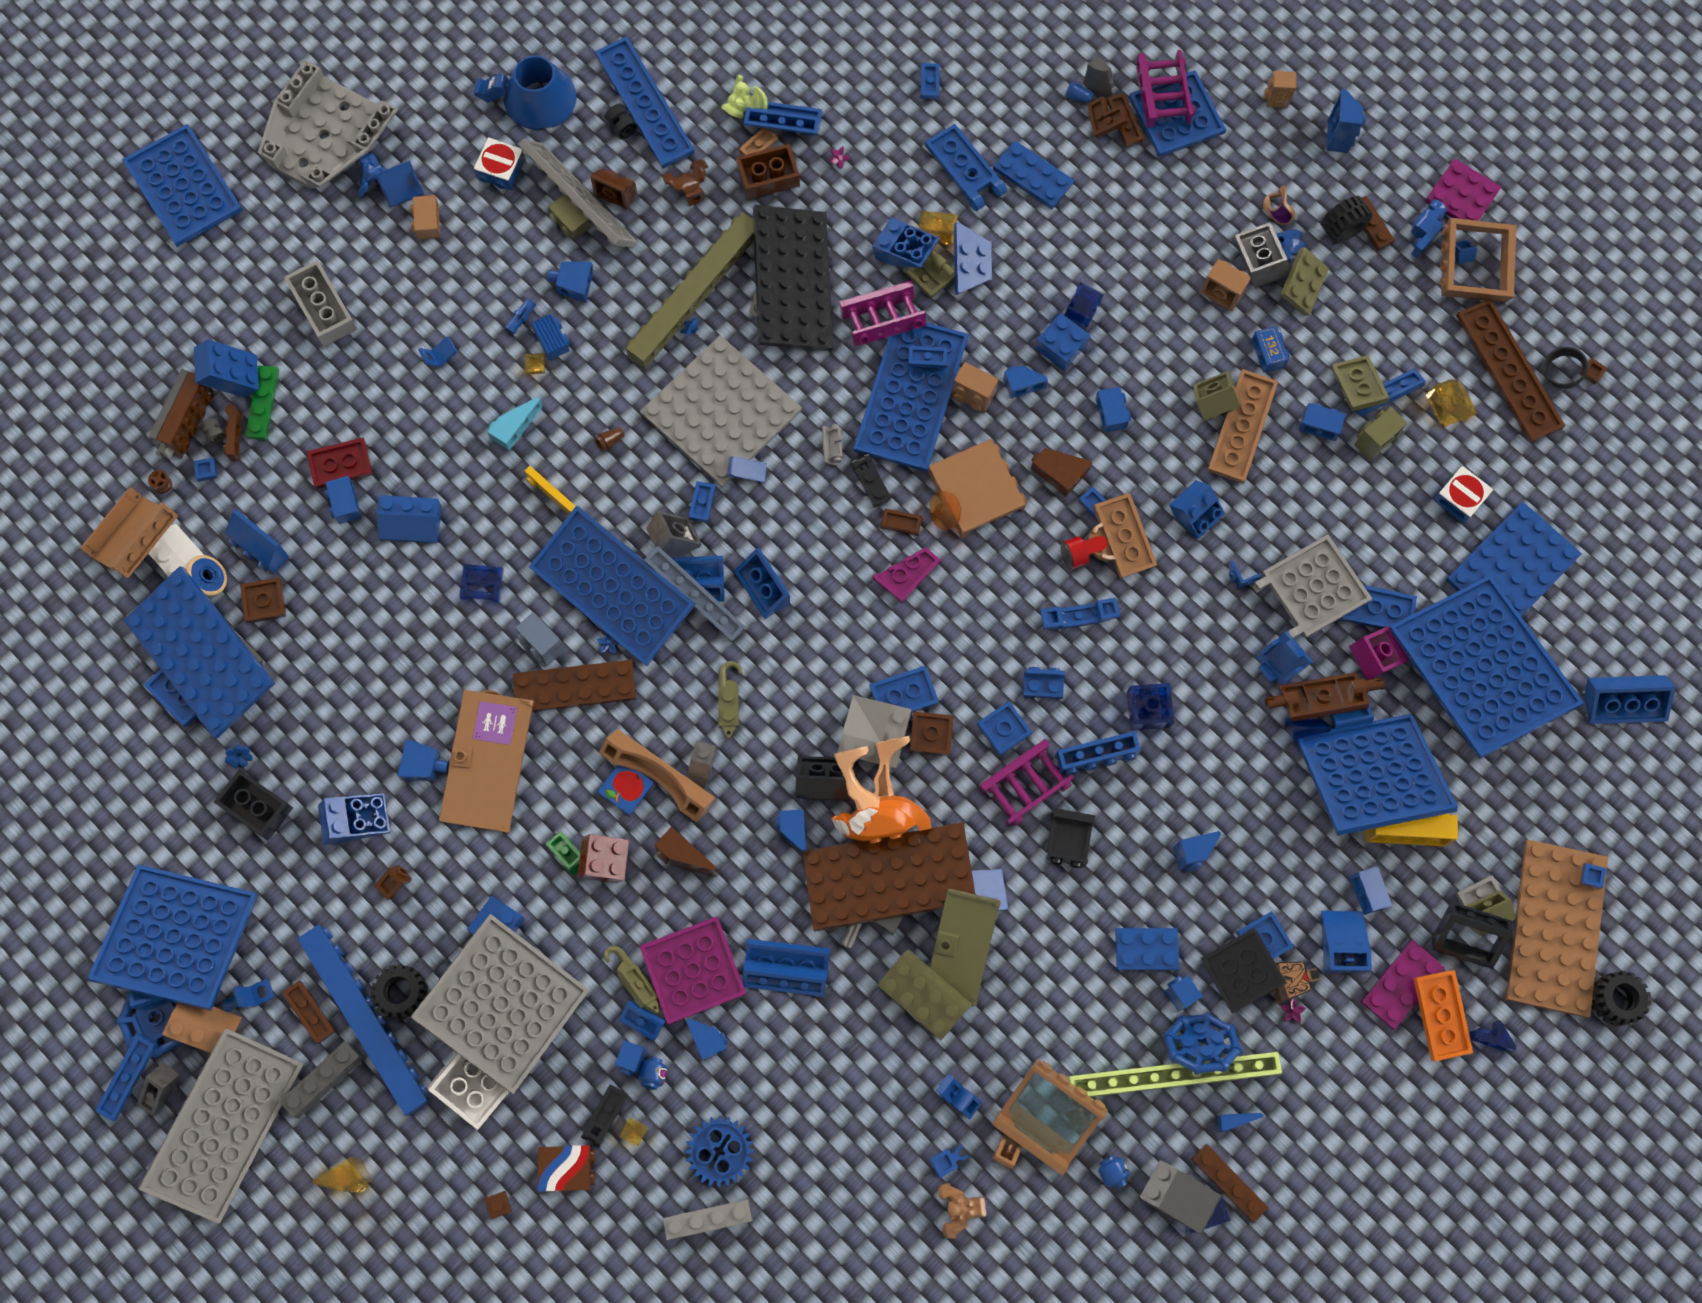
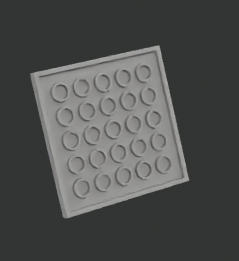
(720, 409)
(500, 1004)

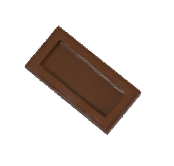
(901, 522)

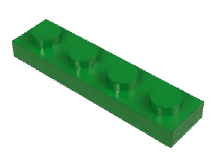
(262, 403)

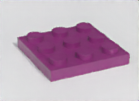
(1464, 192)

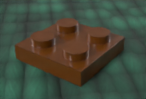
(263, 600)
(931, 733)

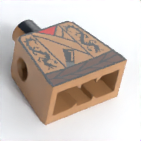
(1297, 979)

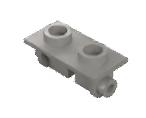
(831, 447)

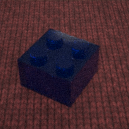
(1150, 706)

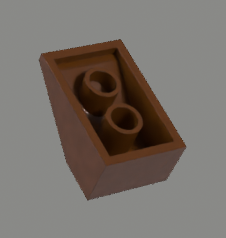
(682, 854)

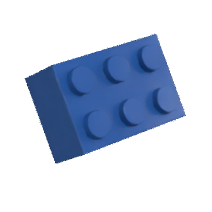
(226, 368)

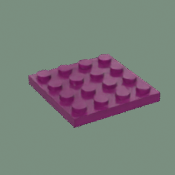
(692, 970)

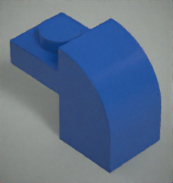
(958, 1097)

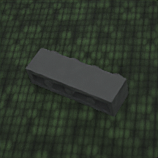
(321, 1080)

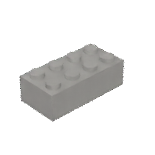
(320, 303)

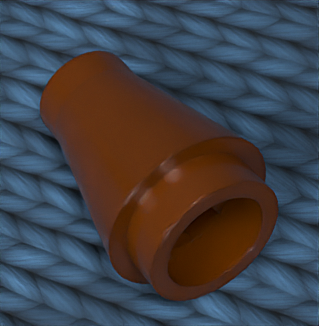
(609, 438)

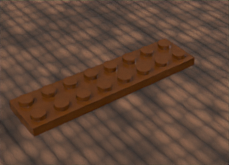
(1510, 370)

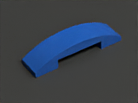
(1080, 615)

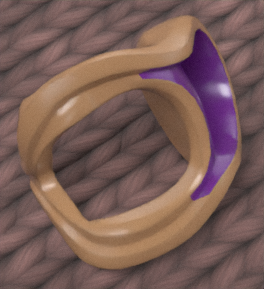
(1284, 213)

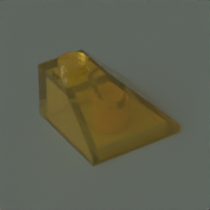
(1451, 402)

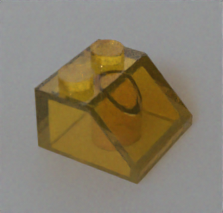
(346, 1177)

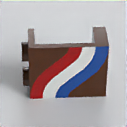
(566, 1168)

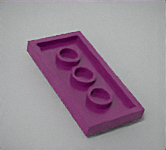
(1395, 990)

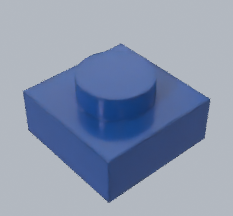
(205, 469)
(1593, 876)

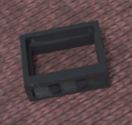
(1478, 920)

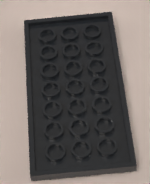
(792, 278)

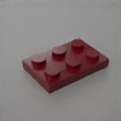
(339, 461)

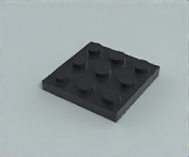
(1243, 970)

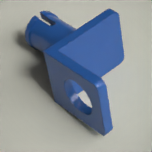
(248, 996)

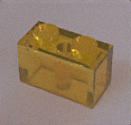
(939, 225)

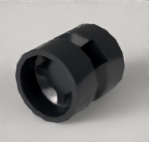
(620, 121)

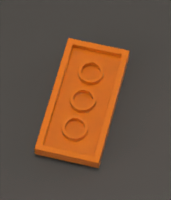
(1443, 1015)

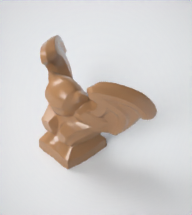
(960, 1209)

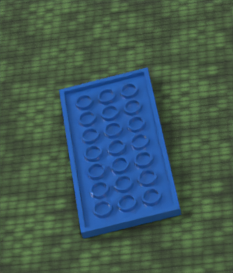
(910, 401)
(612, 585)
(199, 652)

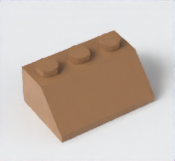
(199, 1026)

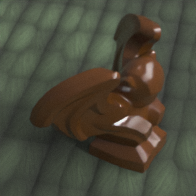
(689, 182)

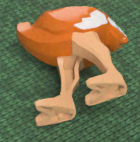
(880, 812)

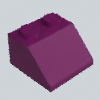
(1378, 653)

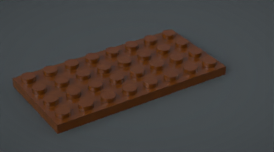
(888, 877)

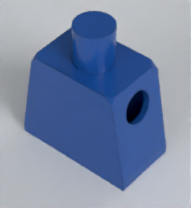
(573, 279)
(420, 762)

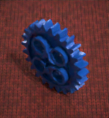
(702, 1141)

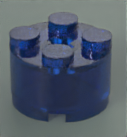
(1083, 304)

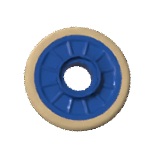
(214, 568)

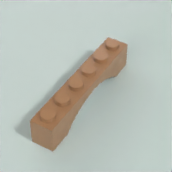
(628, 753)

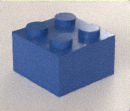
(1062, 341)

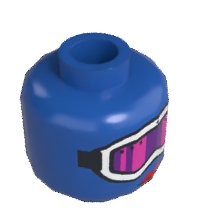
(652, 1073)

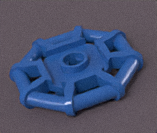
(144, 1026)
(1202, 1034)

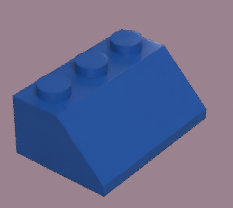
(1344, 123)
(408, 519)
(255, 543)

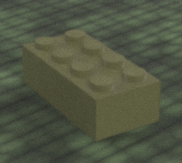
(924, 994)

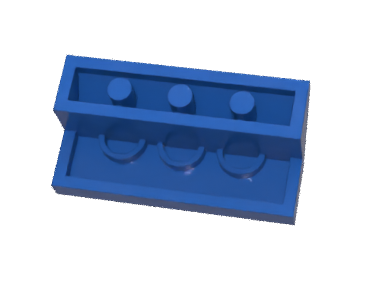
(785, 118)
(707, 572)
(785, 967)

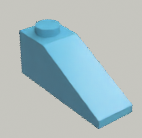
(512, 424)

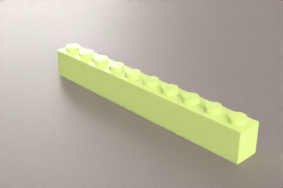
(1174, 1075)

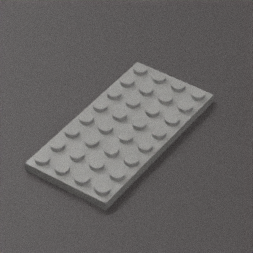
(221, 1126)

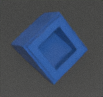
(1465, 251)

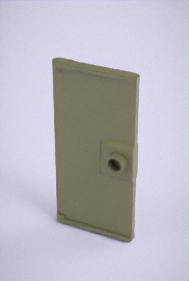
(964, 941)

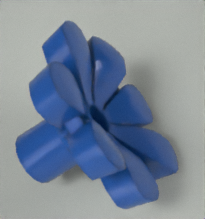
(238, 756)

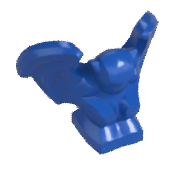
(370, 167)

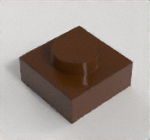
(1594, 371)
(498, 1205)

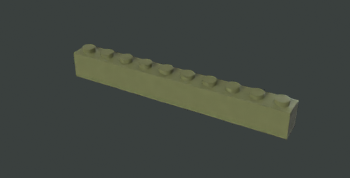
(691, 291)

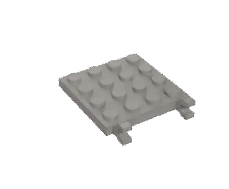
(1315, 587)

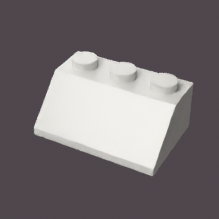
(174, 550)

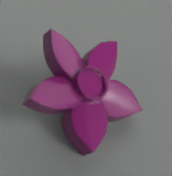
(838, 157)
(1293, 1011)

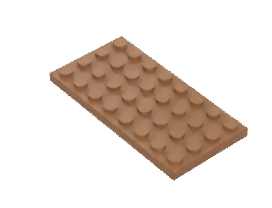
(1555, 930)

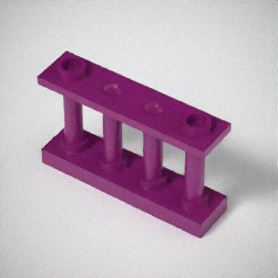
(1149, 98)
(879, 299)
(1024, 763)

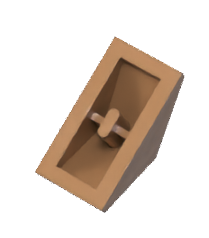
(1007, 1152)

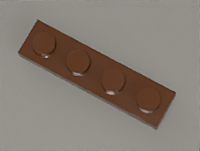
(1229, 1183)

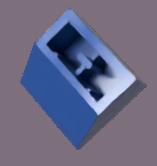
(1197, 508)

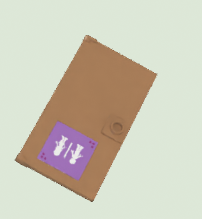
(486, 761)

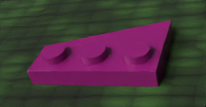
(906, 576)

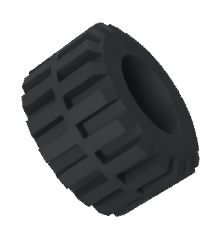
(1346, 219)
(384, 984)
(1636, 996)

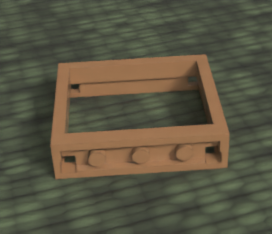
(1507, 263)

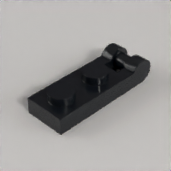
(870, 480)
(605, 1115)

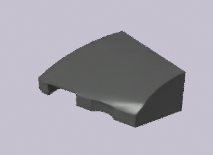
(1099, 78)

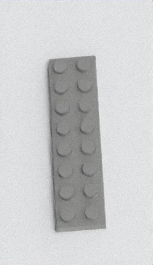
(579, 195)

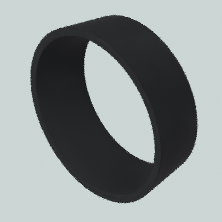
(1566, 351)

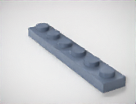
(690, 587)

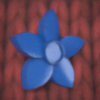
(691, 326)
(607, 644)

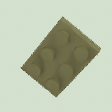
(1304, 281)
(1360, 383)

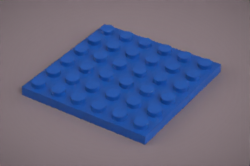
(1376, 774)
(173, 937)

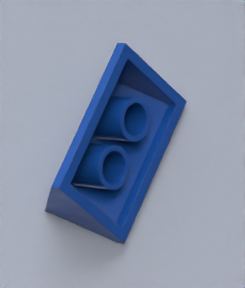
(762, 584)

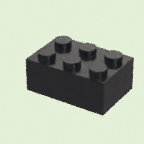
(253, 804)

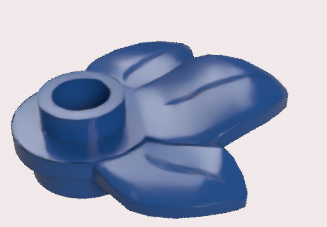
(1291, 242)

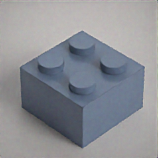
(540, 639)

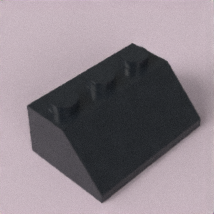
(821, 779)

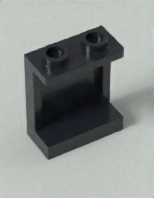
(1069, 838)

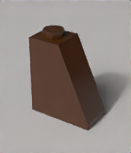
(1060, 469)

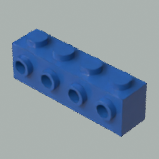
(1098, 752)

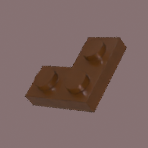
(1106, 120)

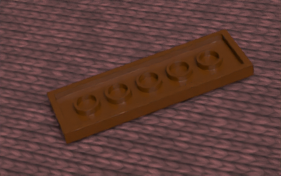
(576, 685)

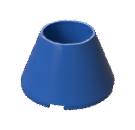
(542, 106)

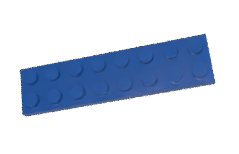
(644, 102)

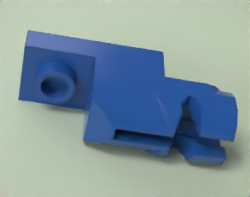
(1427, 226)

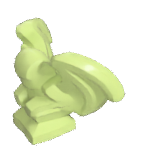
(740, 99)

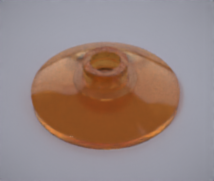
(945, 510)

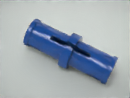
(512, 325)

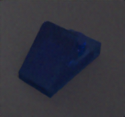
(1497, 1039)

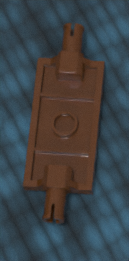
(1324, 696)

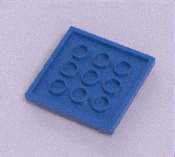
(1172, 132)

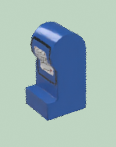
(491, 88)

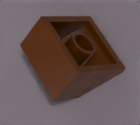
(613, 188)

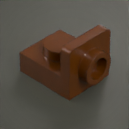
(392, 881)

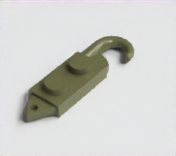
(728, 700)
(634, 980)

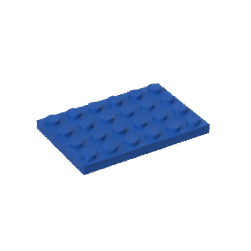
(182, 185)
(1521, 557)

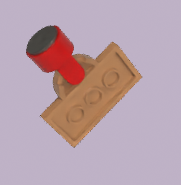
(1116, 539)

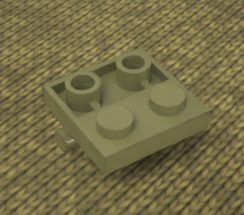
(933, 275)

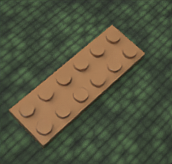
(1243, 427)

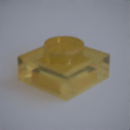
(535, 363)
(633, 1131)

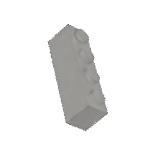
(707, 1219)

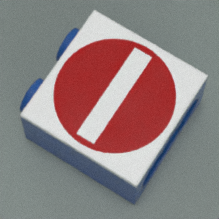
(499, 164)
(1463, 494)

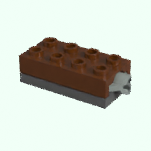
(180, 416)

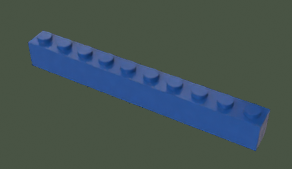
(364, 1020)

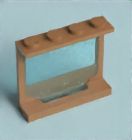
(1050, 1116)

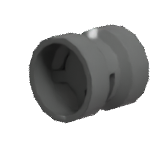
(213, 432)

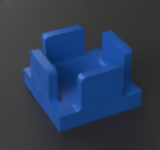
(1283, 659)

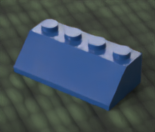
(1629, 699)

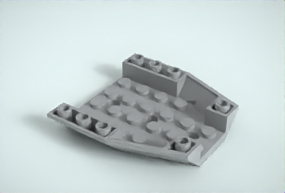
(307, 110)

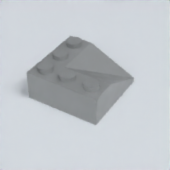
(871, 723)

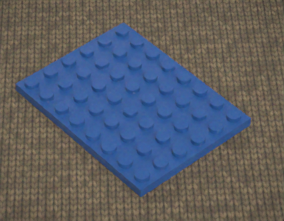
(1485, 666)

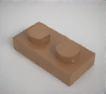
(762, 140)

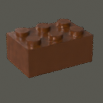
(768, 171)

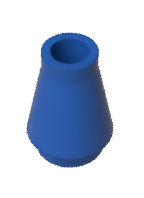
(1078, 92)

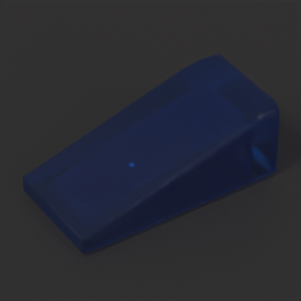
(1306, 728)

